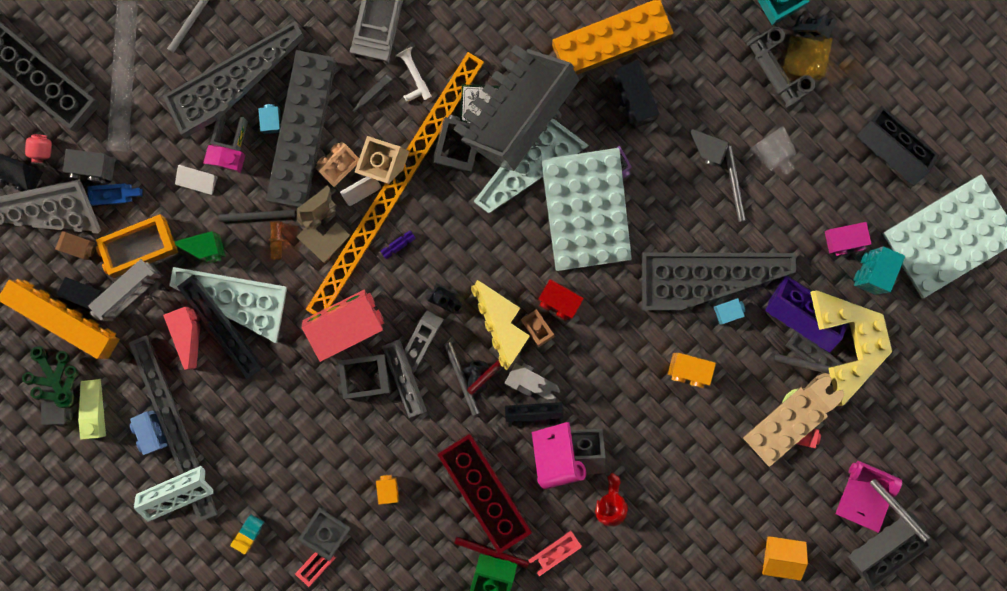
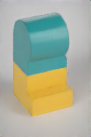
(247, 534)

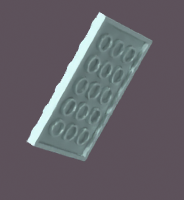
(586, 209)
(950, 236)

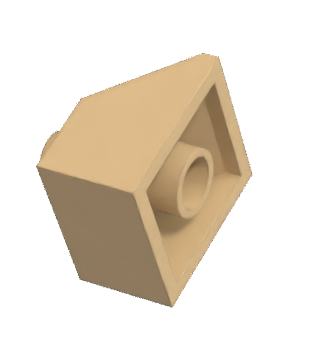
(381, 160)

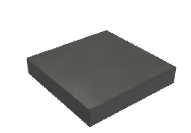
(324, 534)

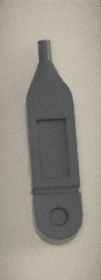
(374, 91)

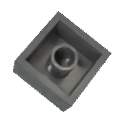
(88, 165)

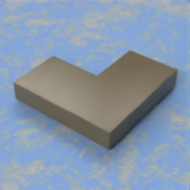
(324, 245)

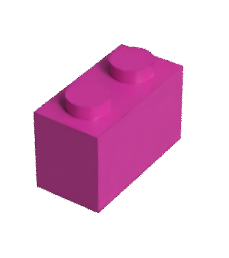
(848, 237)

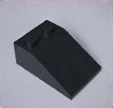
(18, 173)

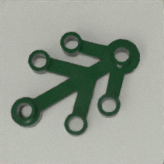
(53, 378)

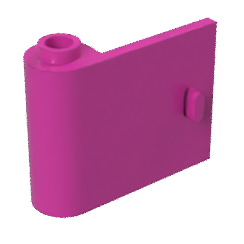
(556, 457)
(863, 498)

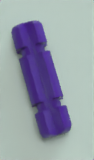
(398, 244)

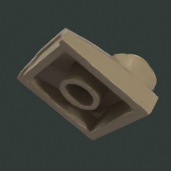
(316, 209)

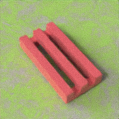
(304, 578)

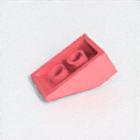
(185, 332)

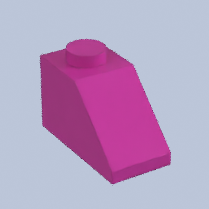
(224, 158)

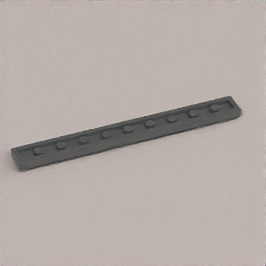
(169, 418)

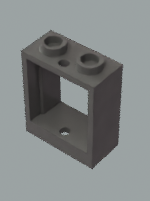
(448, 162)
(383, 375)

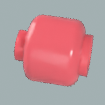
(38, 148)

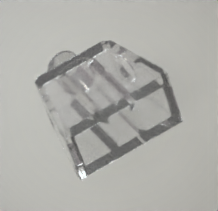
(776, 151)

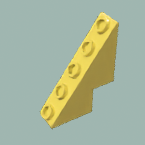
(499, 315)

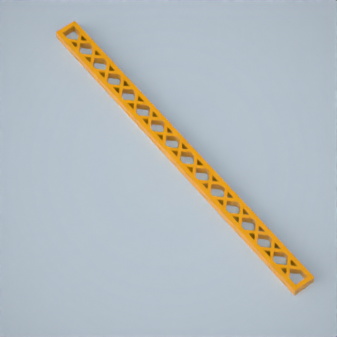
(361, 226)

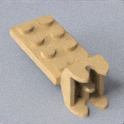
(794, 419)

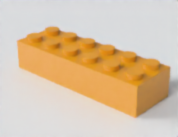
(614, 37)
(58, 319)

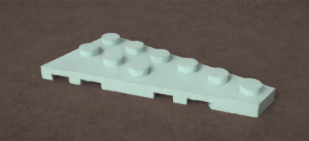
(506, 183)
(244, 301)

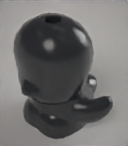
(477, 369)

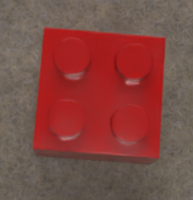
(560, 300)

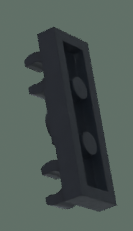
(533, 413)

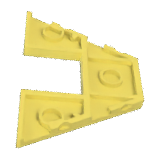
(869, 338)

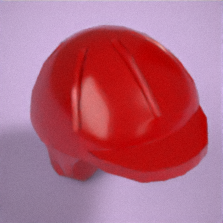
(612, 507)

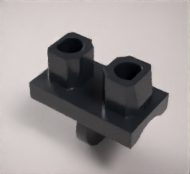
(446, 299)

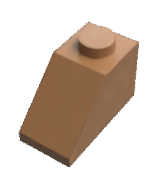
(75, 245)

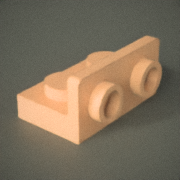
(337, 163)

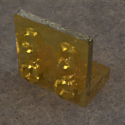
(807, 57)

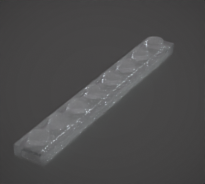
(122, 76)

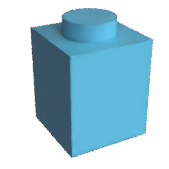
(270, 119)
(729, 311)

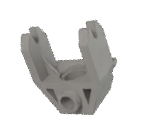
(527, 382)

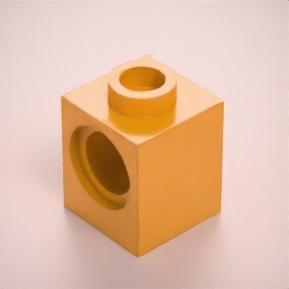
(387, 489)

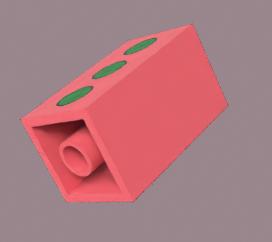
(343, 325)

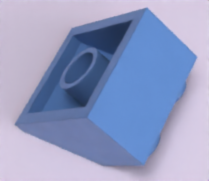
(148, 432)

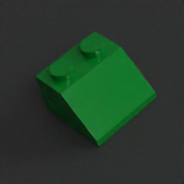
(204, 246)
(493, 574)

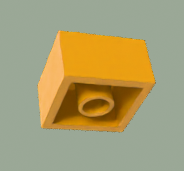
(692, 369)

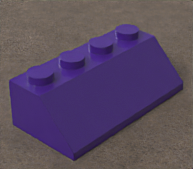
(795, 308)

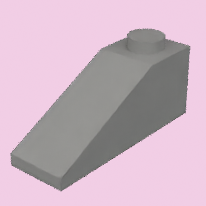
(422, 338)

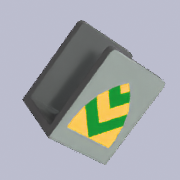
(218, 129)

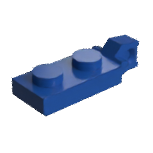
(112, 194)

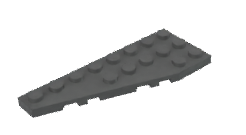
(219, 88)
(690, 279)

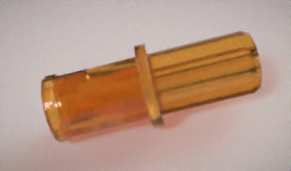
(276, 240)

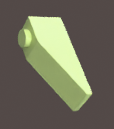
(91, 410)

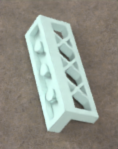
(168, 492)

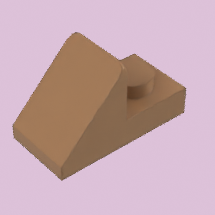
(537, 328)

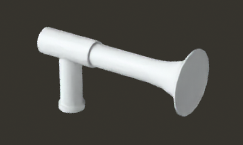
(422, 88)

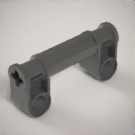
(762, 49)

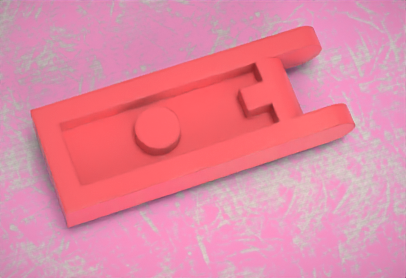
(556, 552)

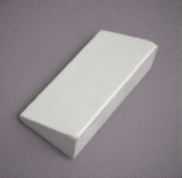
(195, 179)
(360, 190)

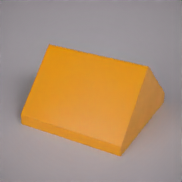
(785, 558)

